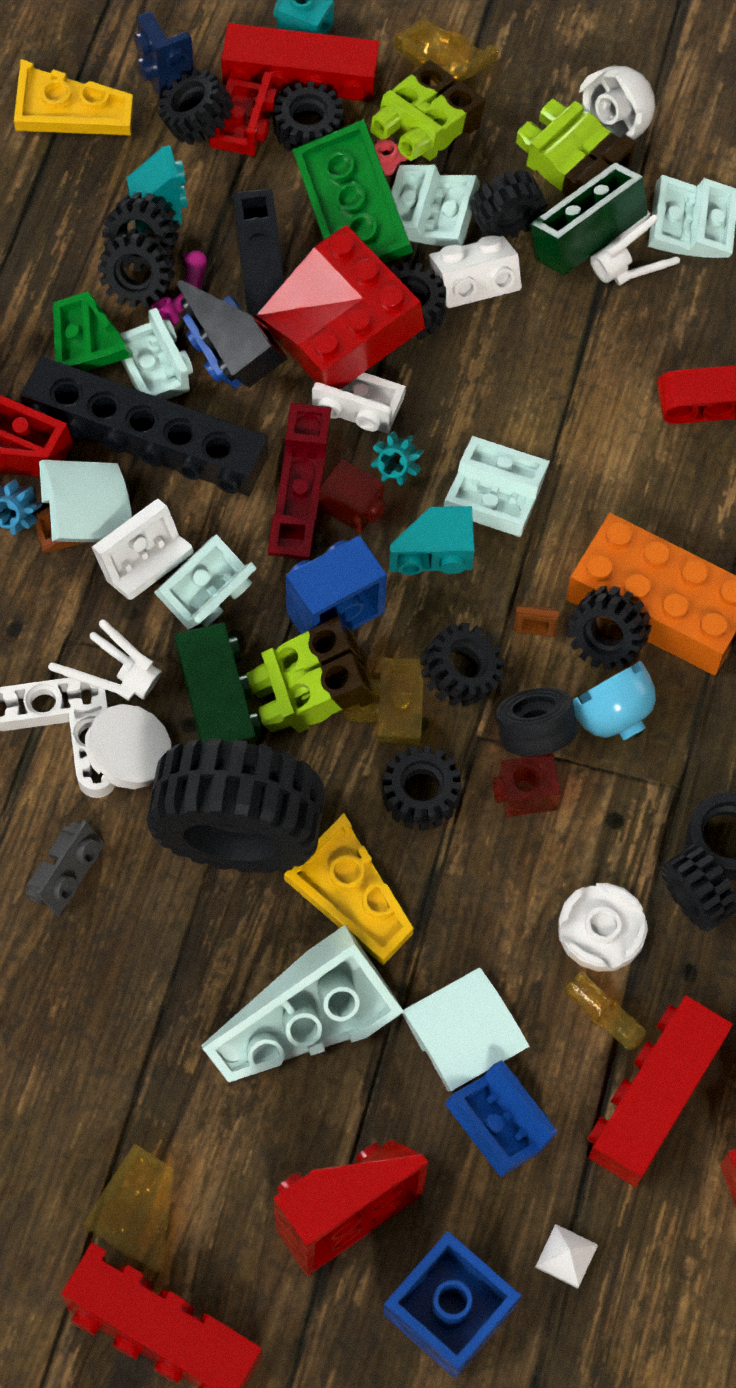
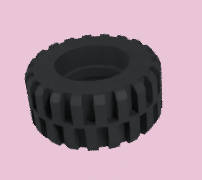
(236, 806)

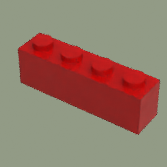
(296, 56)
(659, 1090)

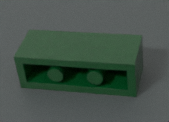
(589, 218)
(214, 686)

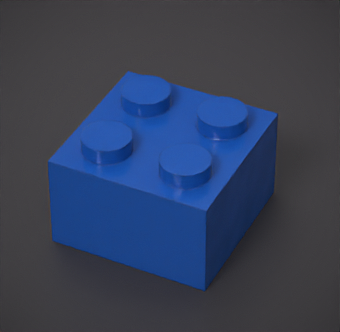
(338, 583)
(451, 1304)

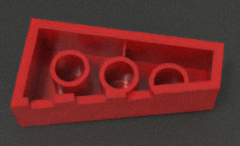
(157, 1325)

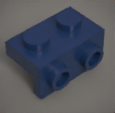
(162, 57)

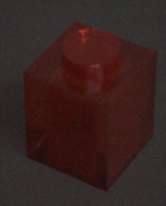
(352, 496)

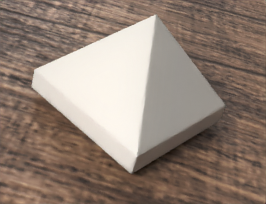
(566, 1256)

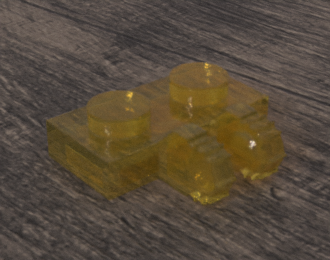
(399, 702)

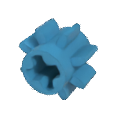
(17, 507)

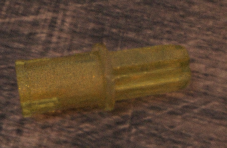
(606, 1012)

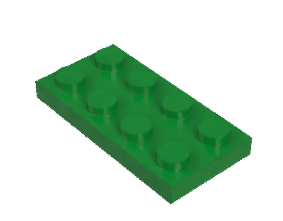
(352, 189)

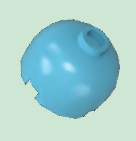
(617, 704)

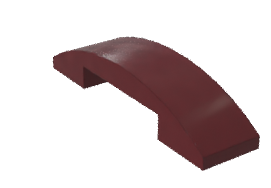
(300, 482)

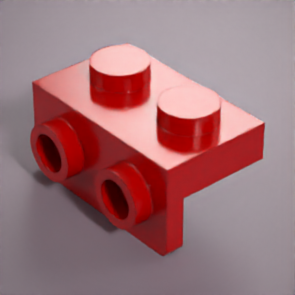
(249, 116)

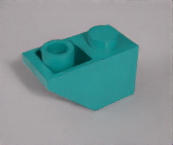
(162, 178)
(435, 542)

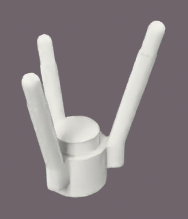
(614, 258)
(136, 673)

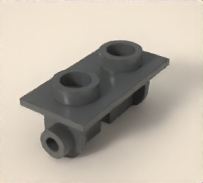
(75, 853)

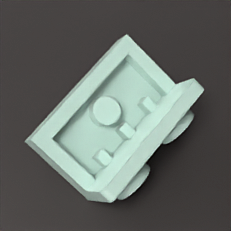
(156, 362)
(204, 583)

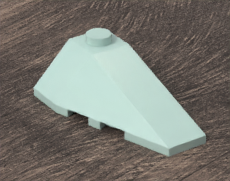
(313, 1004)

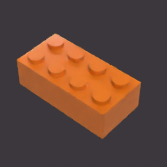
(685, 595)

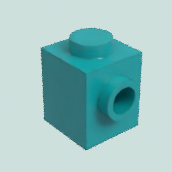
(305, 15)

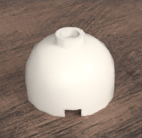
(619, 100)

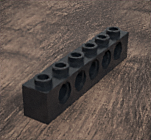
(168, 422)

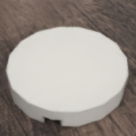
(126, 745)
(602, 927)

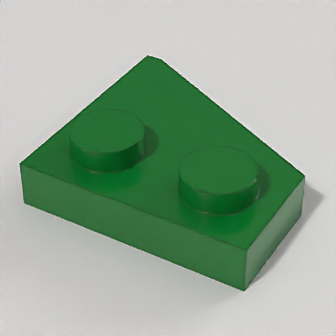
(85, 334)

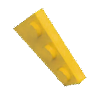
(66, 106)
(351, 892)

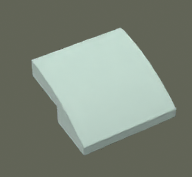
(434, 205)
(693, 218)
(498, 485)
(84, 499)
(465, 1029)

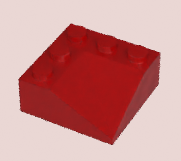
(341, 311)
(342, 1204)

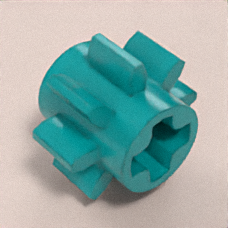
(386, 455)

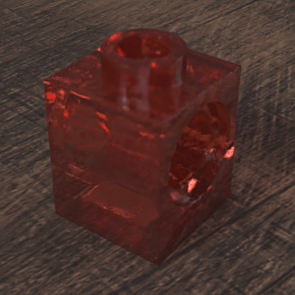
(536, 770)

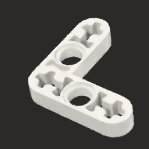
(78, 715)

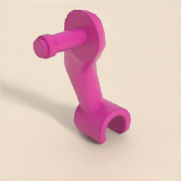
(195, 267)

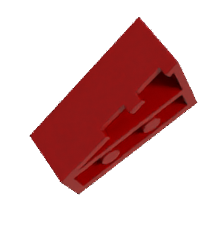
(29, 438)

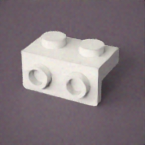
(477, 270)
(365, 401)
(141, 550)

